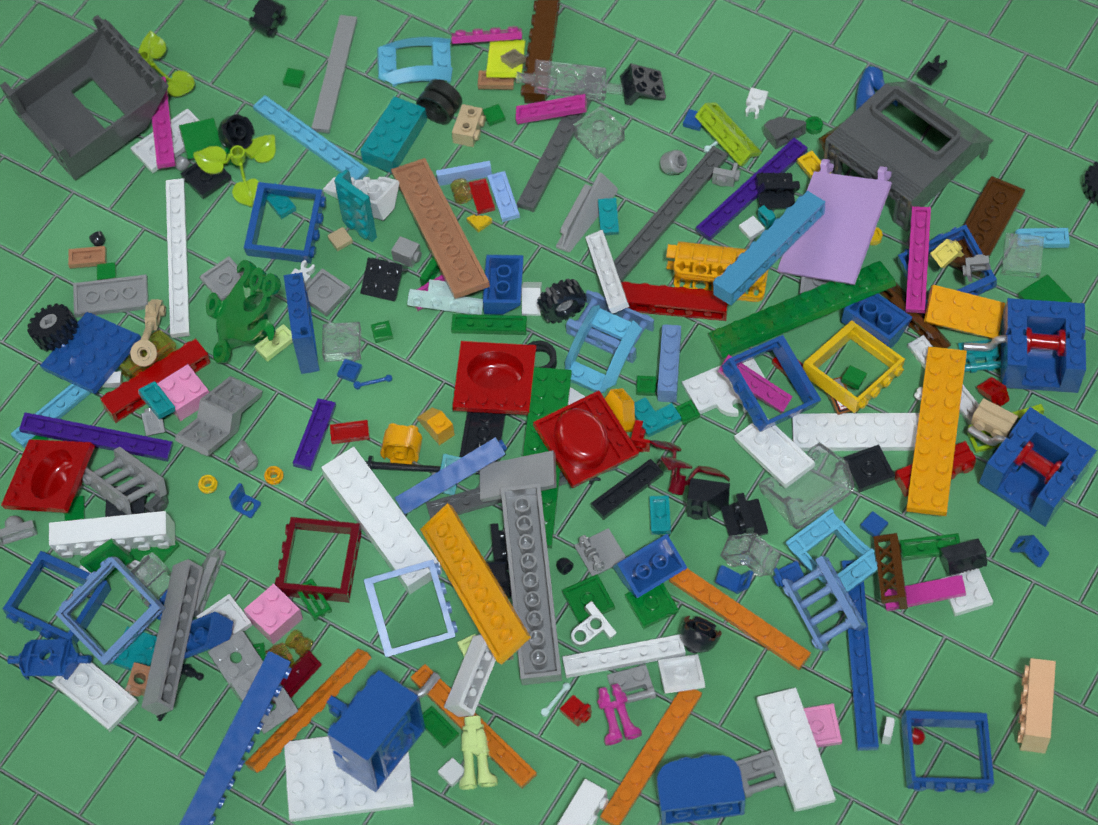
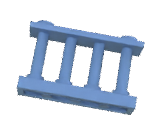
(601, 340)
(842, 603)

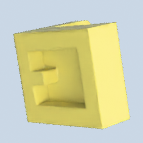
(947, 252)

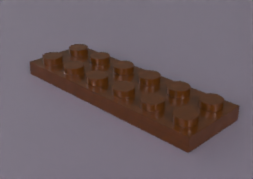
(990, 218)

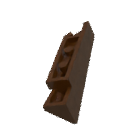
(898, 297)

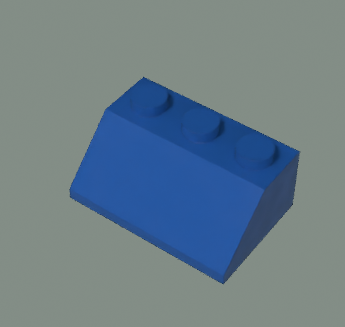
(505, 283)
(878, 318)
(650, 566)
(208, 633)

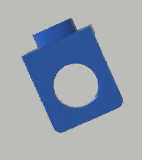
(239, 498)
(1032, 548)
(732, 580)

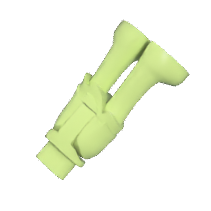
(475, 742)

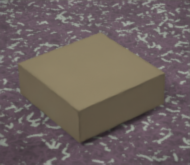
(513, 58)

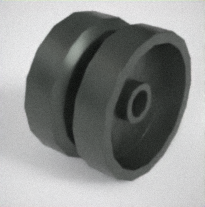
(440, 101)

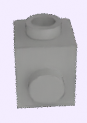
(726, 177)
(976, 263)

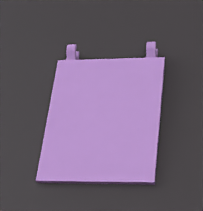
(841, 237)

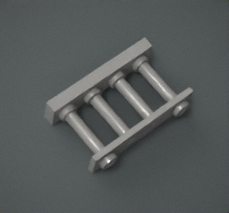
(130, 467)

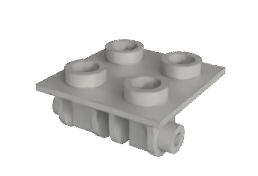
(599, 552)

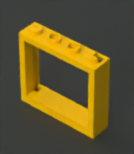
(868, 342)

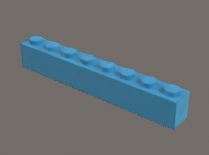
(768, 248)

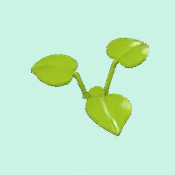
(154, 48)
(212, 160)

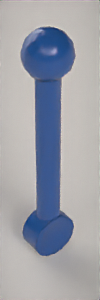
(357, 385)

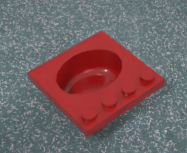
(494, 377)
(586, 439)
(48, 476)

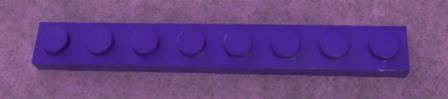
(748, 191)
(98, 436)

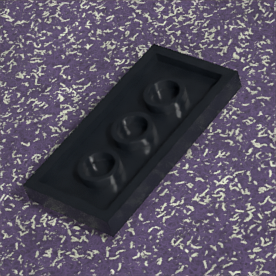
(480, 429)

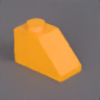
(437, 425)

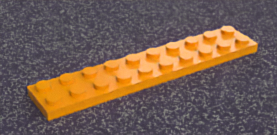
(936, 431)
(475, 584)

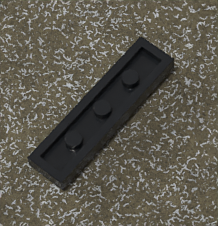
(627, 489)

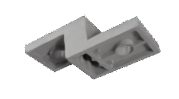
(218, 416)
(242, 674)

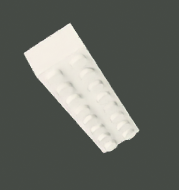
(379, 517)

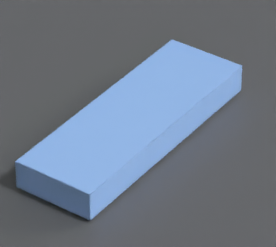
(467, 172)
(503, 196)

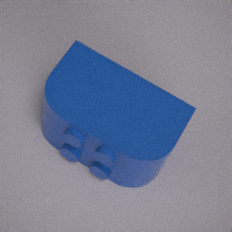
(700, 789)

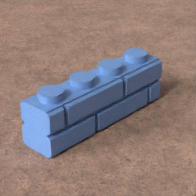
(669, 363)

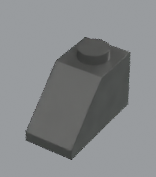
(783, 130)

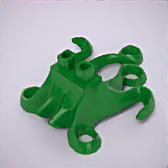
(238, 316)

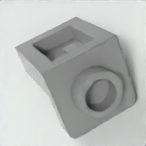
(151, 423)

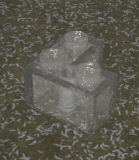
(752, 552)

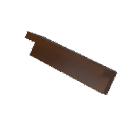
(897, 571)

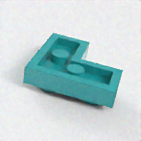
(654, 420)

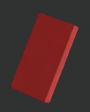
(481, 196)
(349, 432)

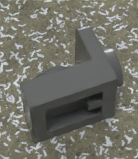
(156, 504)

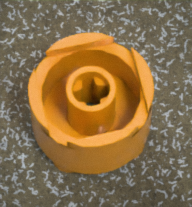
(401, 444)

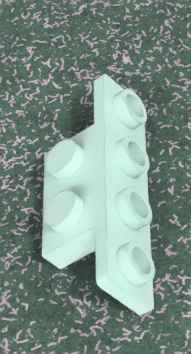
(441, 298)

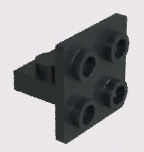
(776, 190)
(744, 517)

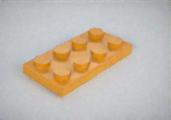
(964, 312)

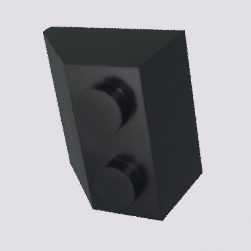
(706, 498)

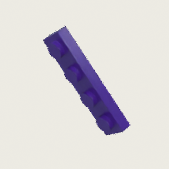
(314, 434)

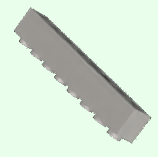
(172, 638)

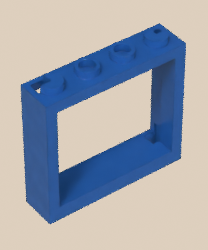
(263, 189)
(975, 288)
(301, 323)
(791, 367)
(64, 569)
(948, 720)

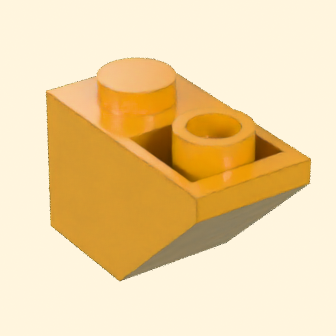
(622, 407)

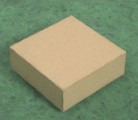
(340, 239)

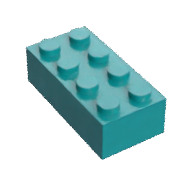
(393, 134)

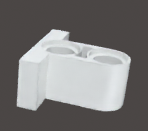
(589, 632)

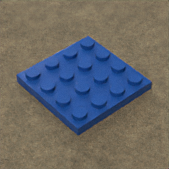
(92, 353)

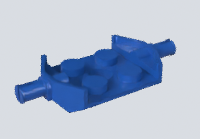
(62, 661)

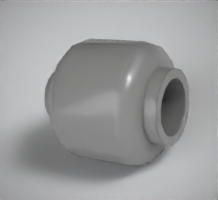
(673, 162)

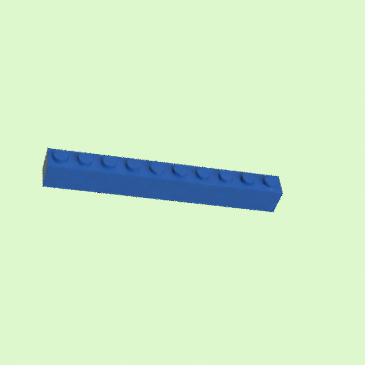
(237, 741)

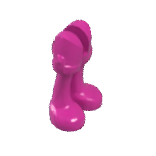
(629, 730)

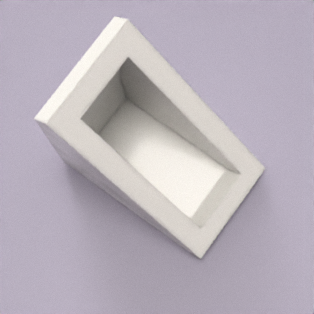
(530, 294)

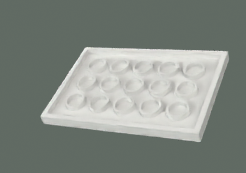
(323, 790)

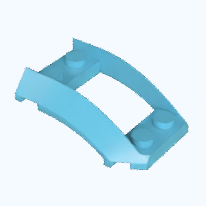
(440, 67)
(611, 325)
(819, 531)

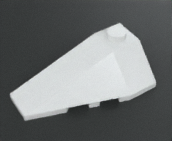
(381, 193)

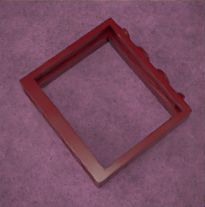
(330, 594)

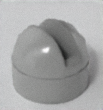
(181, 164)

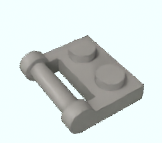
(631, 680)
(757, 767)

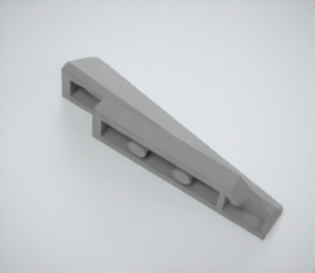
(584, 212)
(210, 571)

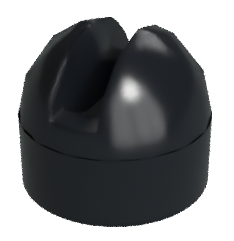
(97, 238)
(564, 565)

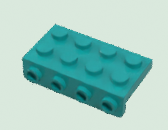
(355, 207)

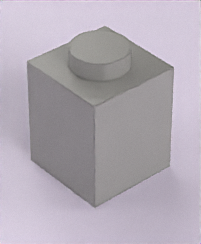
(406, 252)

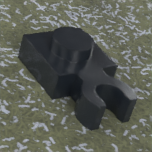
(931, 72)

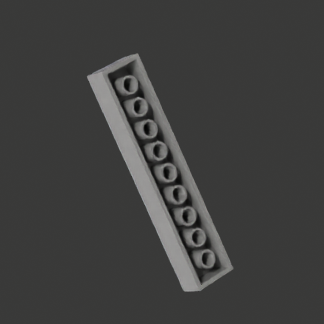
(531, 582)

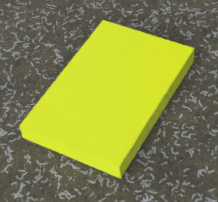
(495, 66)

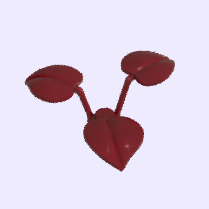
(679, 480)

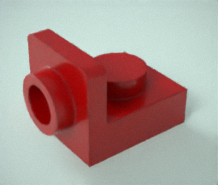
(994, 391)
(638, 437)
(576, 711)

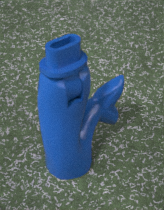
(871, 78)

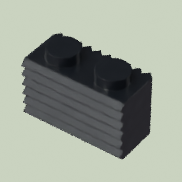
(963, 557)

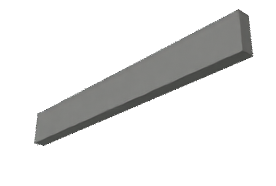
(334, 74)

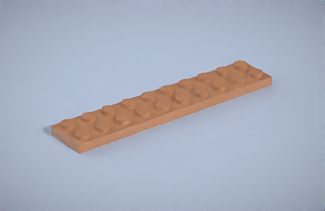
(440, 228)

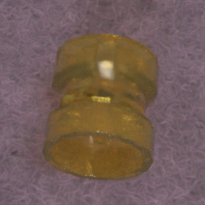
(461, 191)
(298, 642)

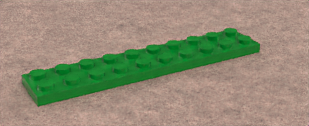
(800, 310)
(548, 395)

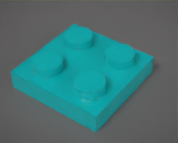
(139, 651)

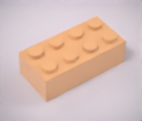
(1037, 705)

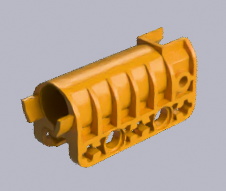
(704, 263)

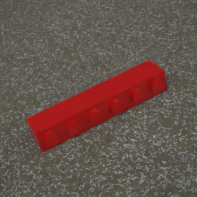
(675, 301)
(126, 397)

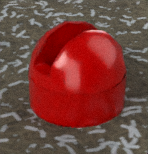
(918, 736)

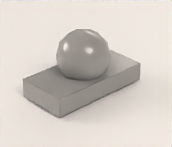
(244, 457)
(16, 530)

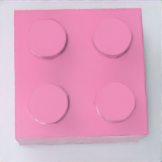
(184, 391)
(273, 614)

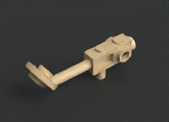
(153, 314)

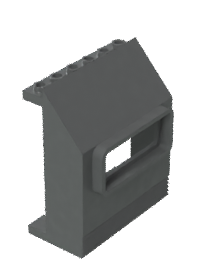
(63, 123)
(918, 172)

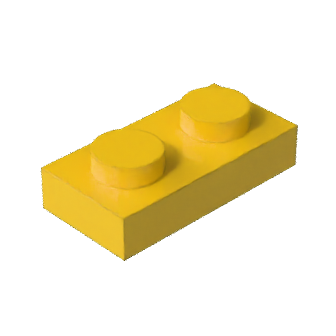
(809, 163)

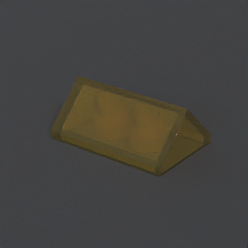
(164, 346)

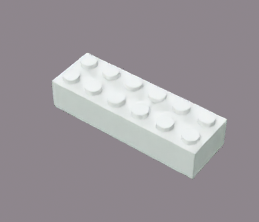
(129, 531)

